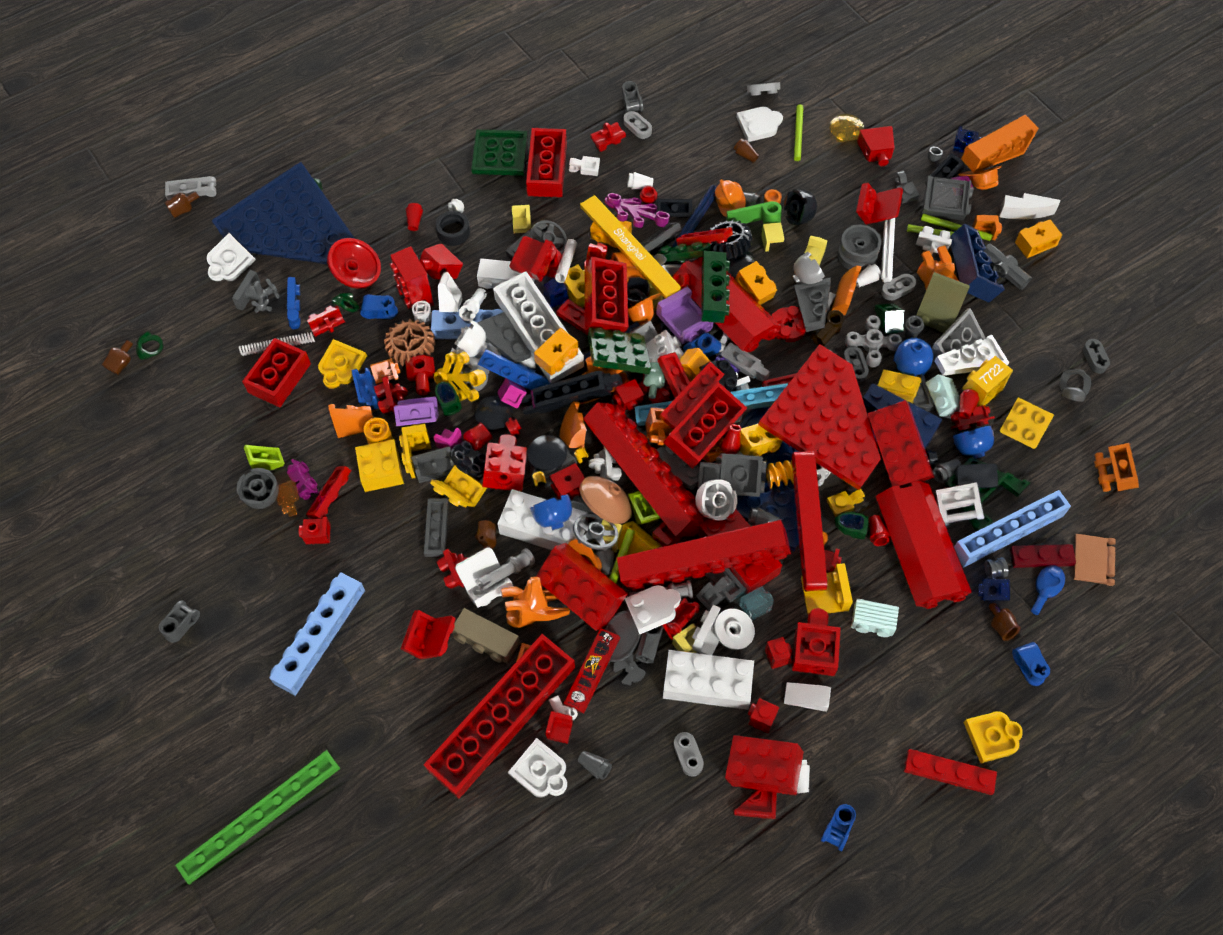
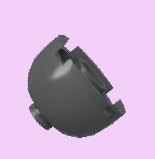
(258, 488)

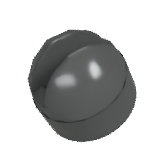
(934, 154)

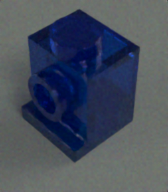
(964, 138)
(553, 288)
(1001, 585)

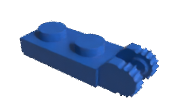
(293, 304)

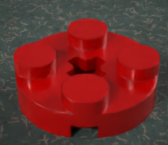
(792, 315)

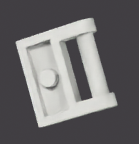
(960, 497)

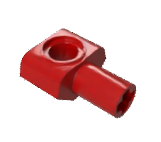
(421, 375)

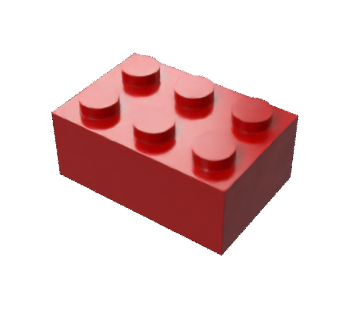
(410, 277)
(276, 372)
(764, 765)

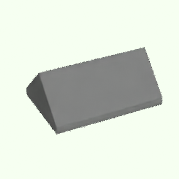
(960, 333)

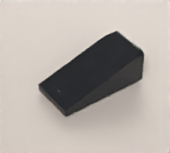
(949, 167)

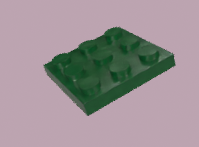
(499, 152)
(618, 350)

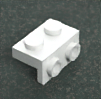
(705, 637)

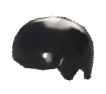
(637, 290)

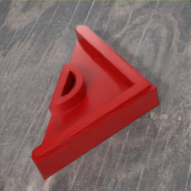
(760, 805)

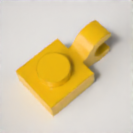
(843, 503)

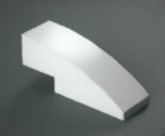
(1028, 207)

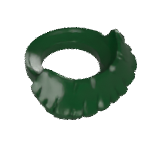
(348, 297)
(147, 336)

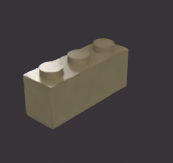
(485, 636)

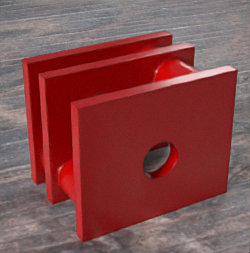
(567, 481)

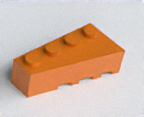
(1000, 145)

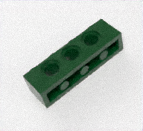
(714, 287)

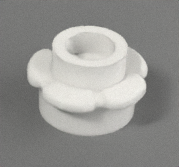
(456, 205)

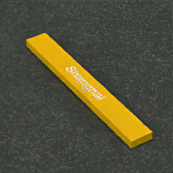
(630, 247)

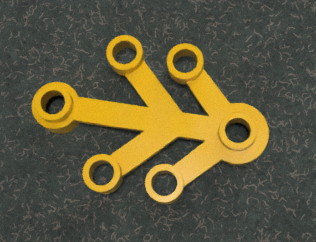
(475, 377)

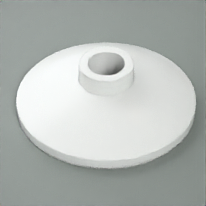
(740, 623)

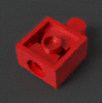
(505, 464)
(814, 645)

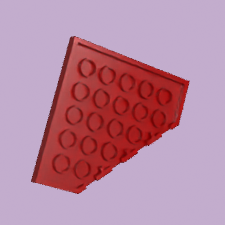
(826, 415)

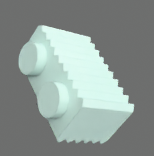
(944, 395)
(874, 618)

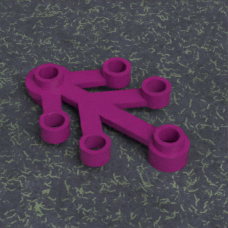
(635, 209)

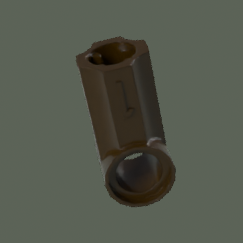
(823, 335)

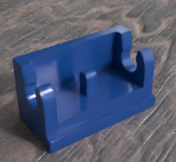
(365, 388)

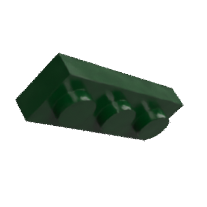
(685, 251)

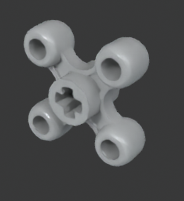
(873, 341)

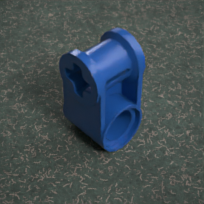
(376, 307)
(703, 343)
(1031, 663)
(838, 830)

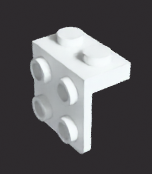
(662, 345)
(477, 567)

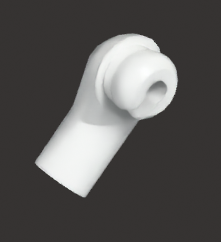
(560, 708)

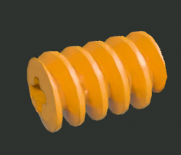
(779, 473)

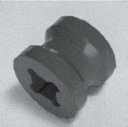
(996, 568)

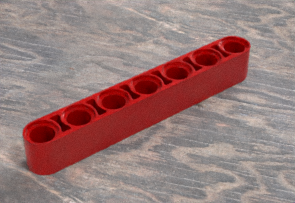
(809, 521)

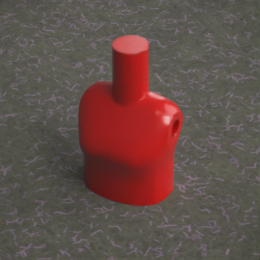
(477, 436)

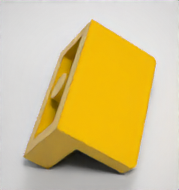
(641, 540)

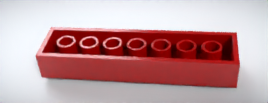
(645, 468)
(704, 556)
(499, 716)

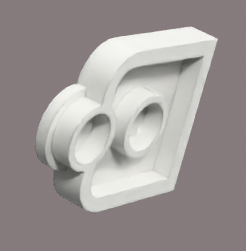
(759, 123)
(228, 259)
(653, 607)
(540, 771)

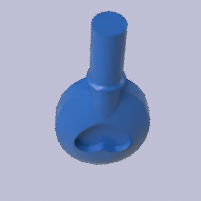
(1048, 584)

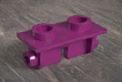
(307, 484)

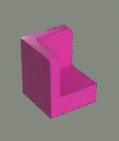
(511, 393)
(448, 438)

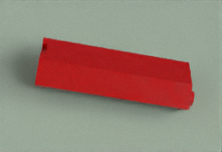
(747, 319)
(923, 544)

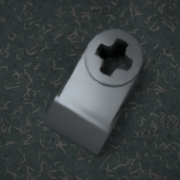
(631, 97)
(181, 618)

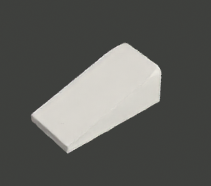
(808, 696)

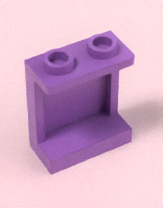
(682, 316)
(416, 411)

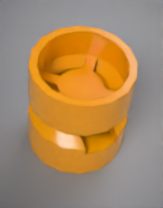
(377, 431)

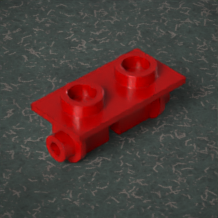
(979, 416)
(684, 614)

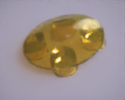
(846, 127)

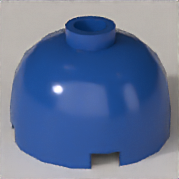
(914, 357)
(975, 442)
(552, 512)

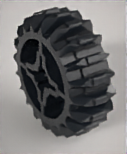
(735, 244)

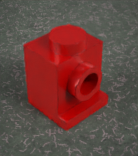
(319, 535)
(778, 652)

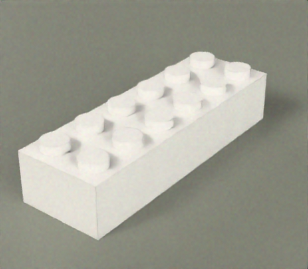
(533, 318)

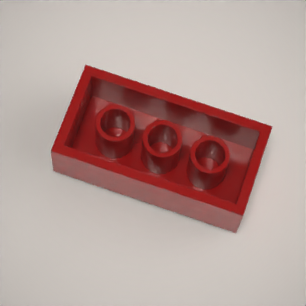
(546, 162)
(606, 295)
(705, 425)
(900, 444)
(752, 575)
(581, 586)

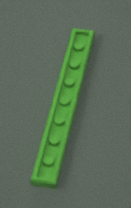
(257, 817)

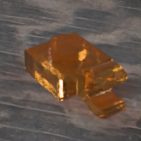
(287, 496)

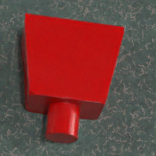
(877, 144)
(439, 260)

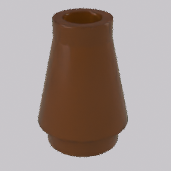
(745, 150)

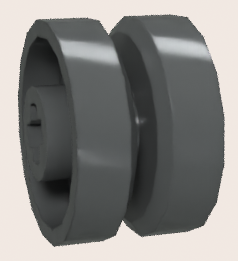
(859, 247)

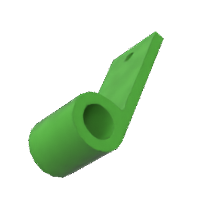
(767, 212)

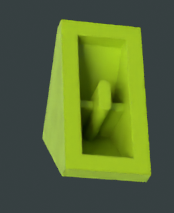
(264, 457)
(642, 509)

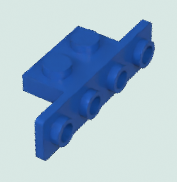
(515, 372)

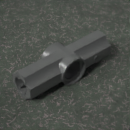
(1007, 267)
(649, 645)

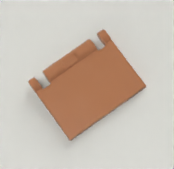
(1094, 559)

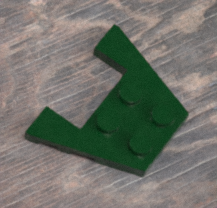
(1007, 480)

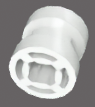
(422, 312)

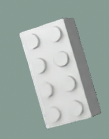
(519, 523)
(708, 679)

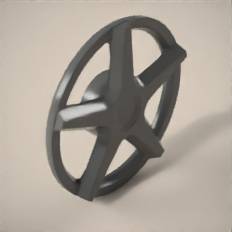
(549, 235)
(596, 531)

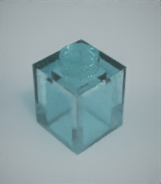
(756, 603)

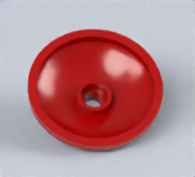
(355, 255)

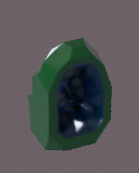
(447, 398)
(852, 524)

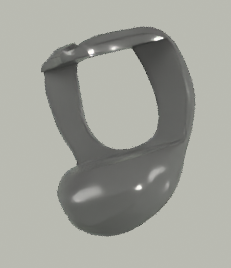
(1073, 392)

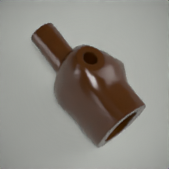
(181, 203)
(118, 358)
(486, 534)
(1004, 622)

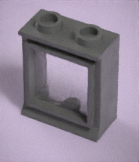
(947, 198)

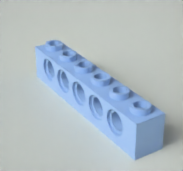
(443, 330)
(1011, 528)
(293, 680)

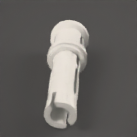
(472, 306)

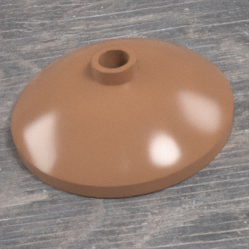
(606, 499)

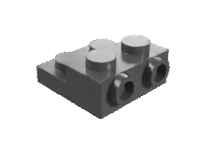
(743, 473)

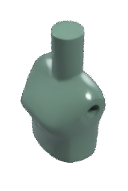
(654, 379)

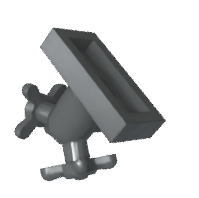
(252, 289)

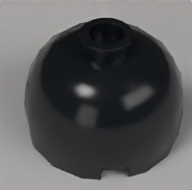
(800, 206)

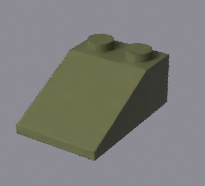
(942, 302)

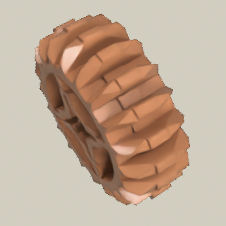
(410, 337)

